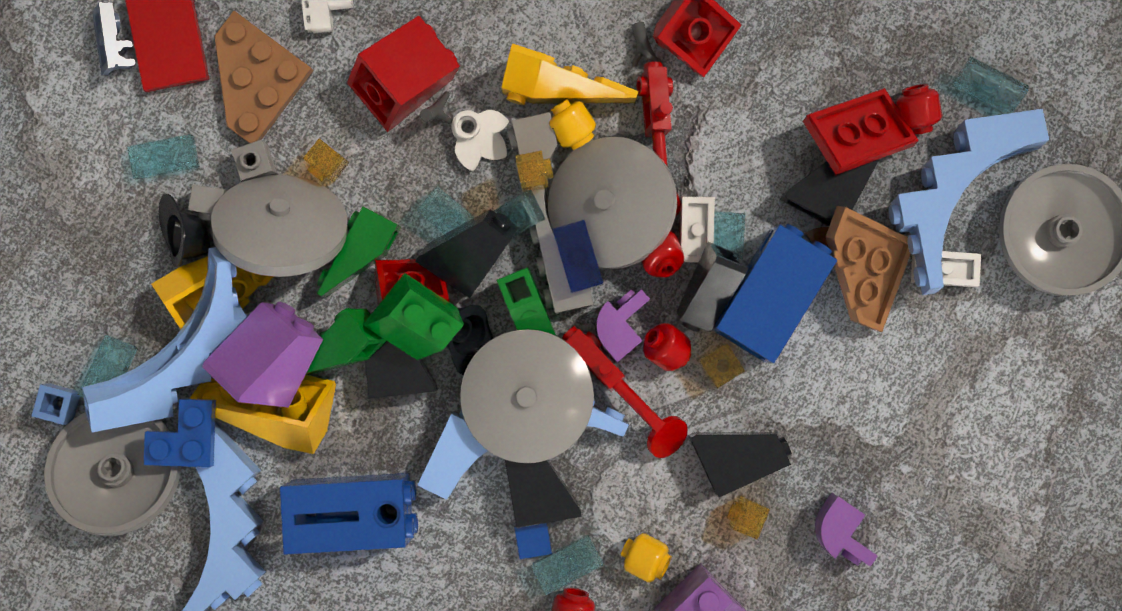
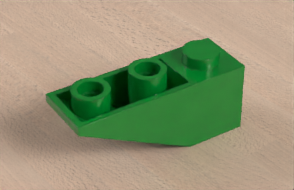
(367, 241)
(525, 302)
(346, 342)

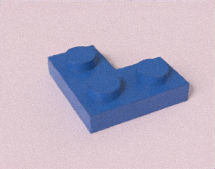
(191, 444)

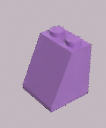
(265, 356)
(699, 593)

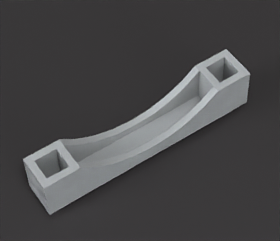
(529, 136)

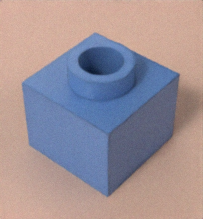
(47, 407)

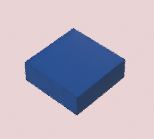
(533, 541)

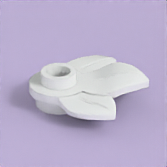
(483, 140)

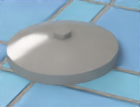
(620, 194)
(279, 225)
(1063, 230)
(527, 396)
(102, 480)

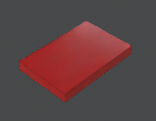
(167, 43)
(860, 131)

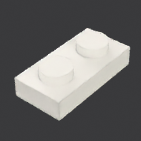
(696, 226)
(957, 269)

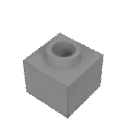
(264, 162)
(203, 200)

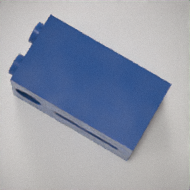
(775, 292)
(348, 513)

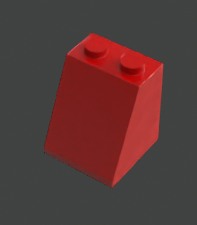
(402, 72)

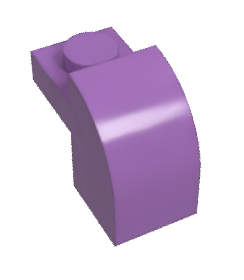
(612, 327)
(834, 529)

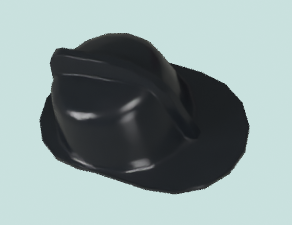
(182, 231)
(470, 337)

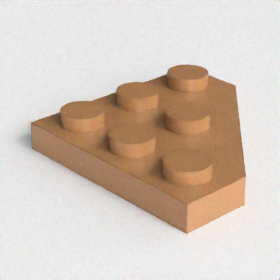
(255, 77)
(867, 265)

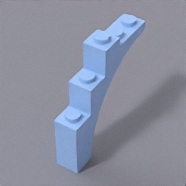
(927, 212)
(151, 388)
(459, 449)
(231, 522)

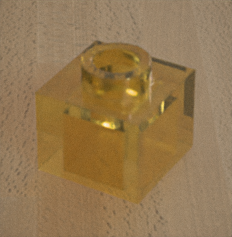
(325, 162)
(533, 170)
(710, 361)
(747, 516)

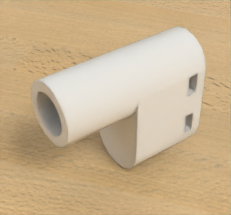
(319, 14)

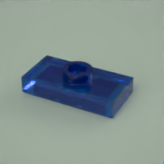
(577, 256)

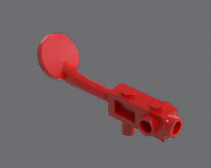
(655, 92)
(666, 434)

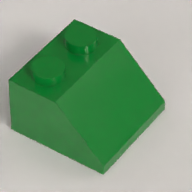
(415, 319)

